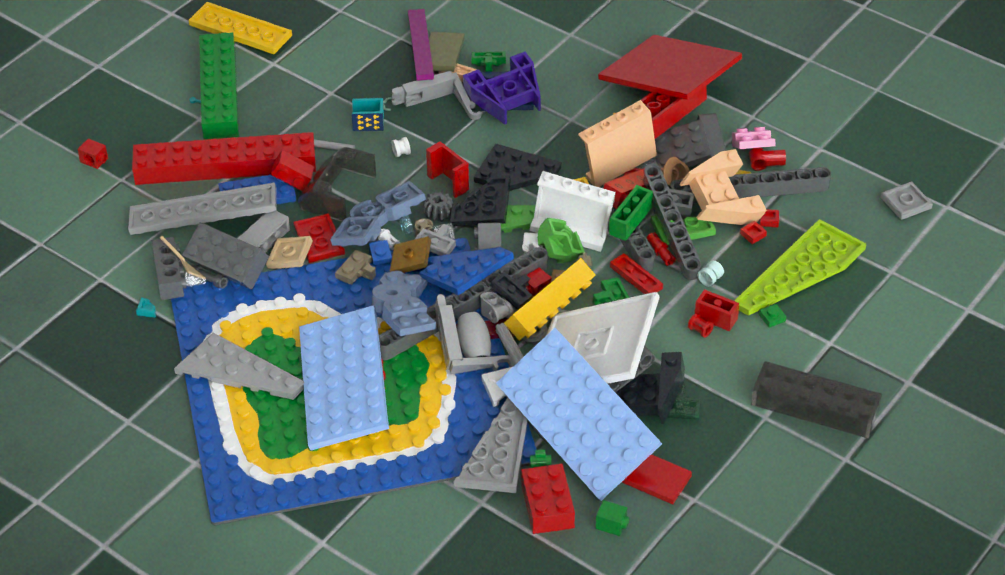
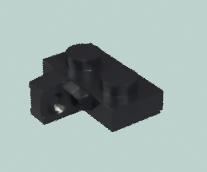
(512, 290)

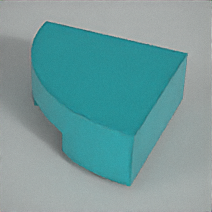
(146, 308)

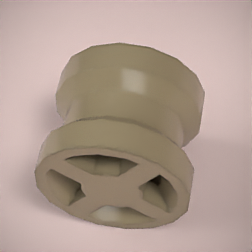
(423, 223)

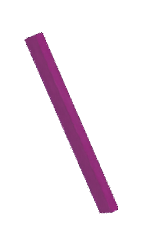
(420, 45)

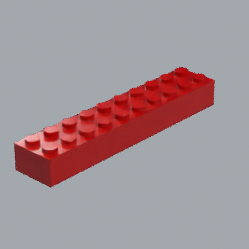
(217, 157)

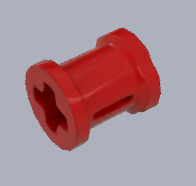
(702, 330)

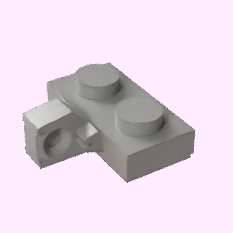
(440, 240)

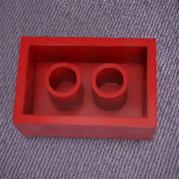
(547, 498)

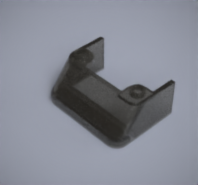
(317, 196)

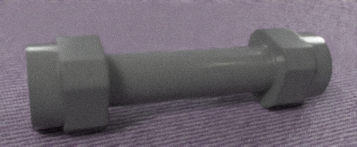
(218, 280)

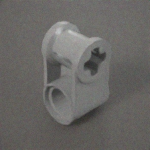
(495, 307)

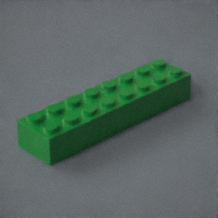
(218, 86)

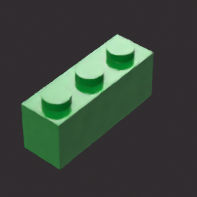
(630, 212)

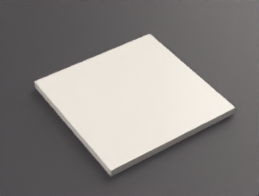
(610, 334)

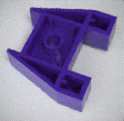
(506, 90)

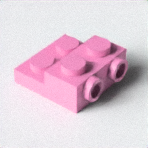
(752, 139)

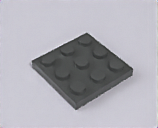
(684, 142)

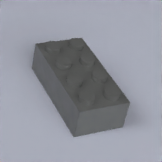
(225, 255)

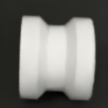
(400, 147)

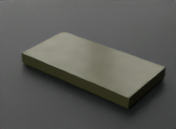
(445, 50)

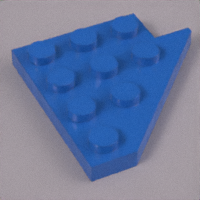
(465, 269)

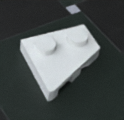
(493, 390)

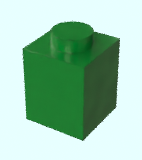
(612, 518)

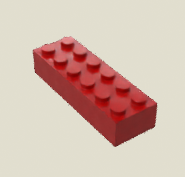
(669, 110)

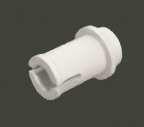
(385, 235)

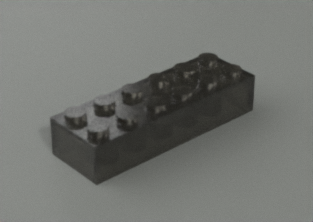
(816, 399)

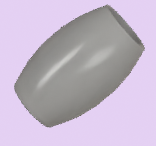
(473, 335)

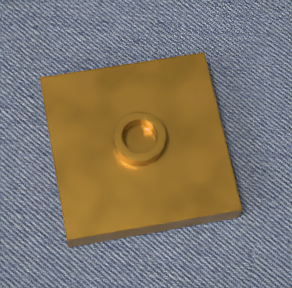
(411, 255)

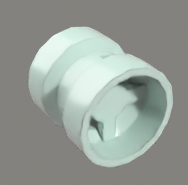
(710, 273)

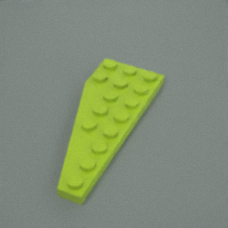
(812, 258)

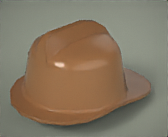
(674, 170)

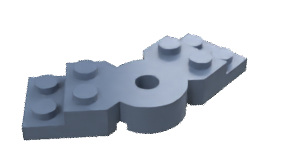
(369, 217)
(400, 304)

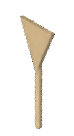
(188, 267)

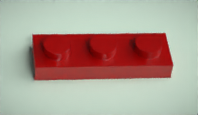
(636, 274)

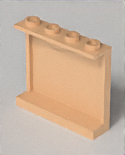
(619, 143)

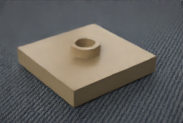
(289, 252)

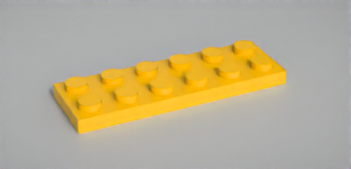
(245, 28)

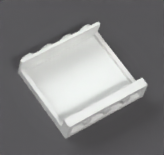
(579, 204)

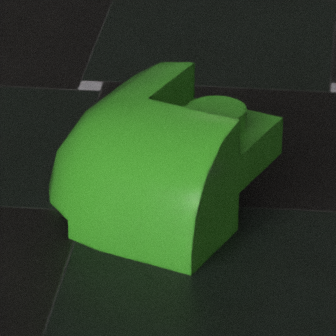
(559, 240)

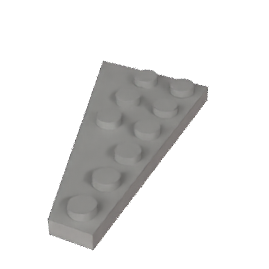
(237, 367)
(498, 454)

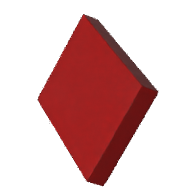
(321, 230)
(659, 478)

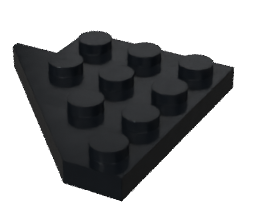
(521, 166)

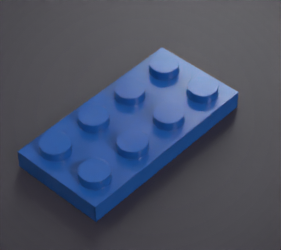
(285, 192)

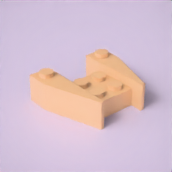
(717, 195)

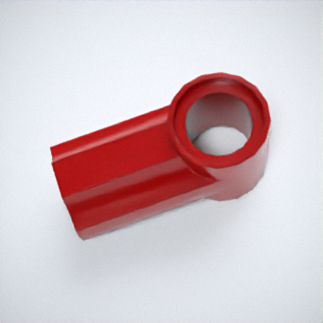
(761, 159)

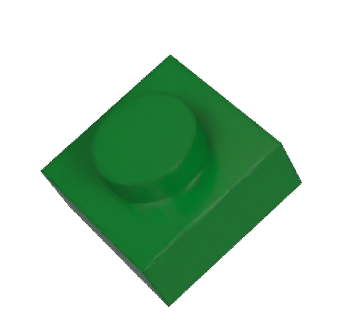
(772, 315)

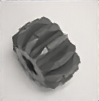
(437, 206)

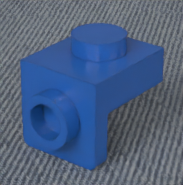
(380, 252)

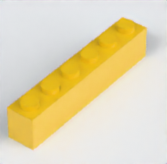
(549, 299)

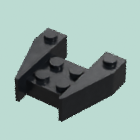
(656, 392)

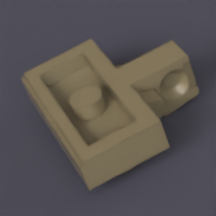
(356, 266)

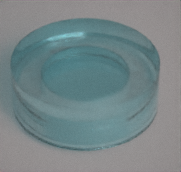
(406, 225)

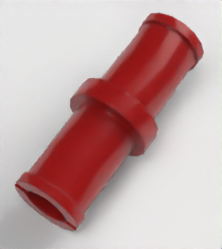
(661, 249)

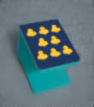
(368, 114)

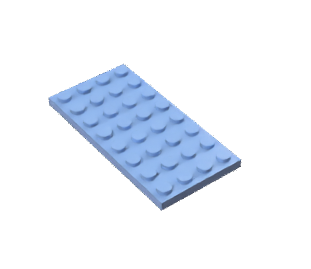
(343, 378)
(578, 414)

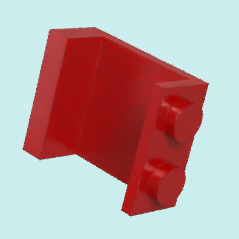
(445, 161)

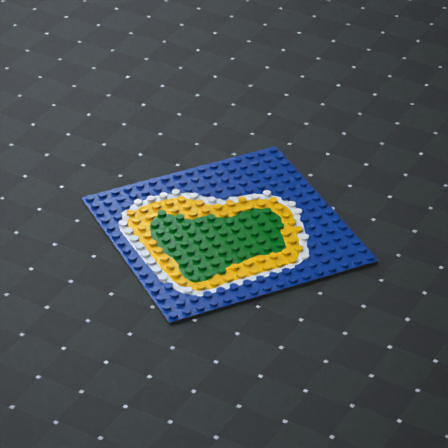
(257, 442)

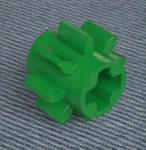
(540, 459)

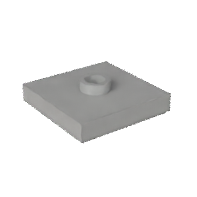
(906, 200)

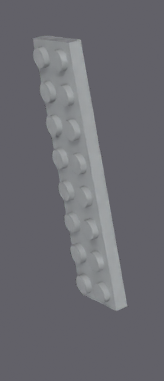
(202, 208)

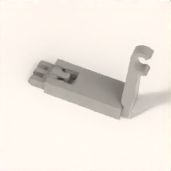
(426, 90)
(451, 345)

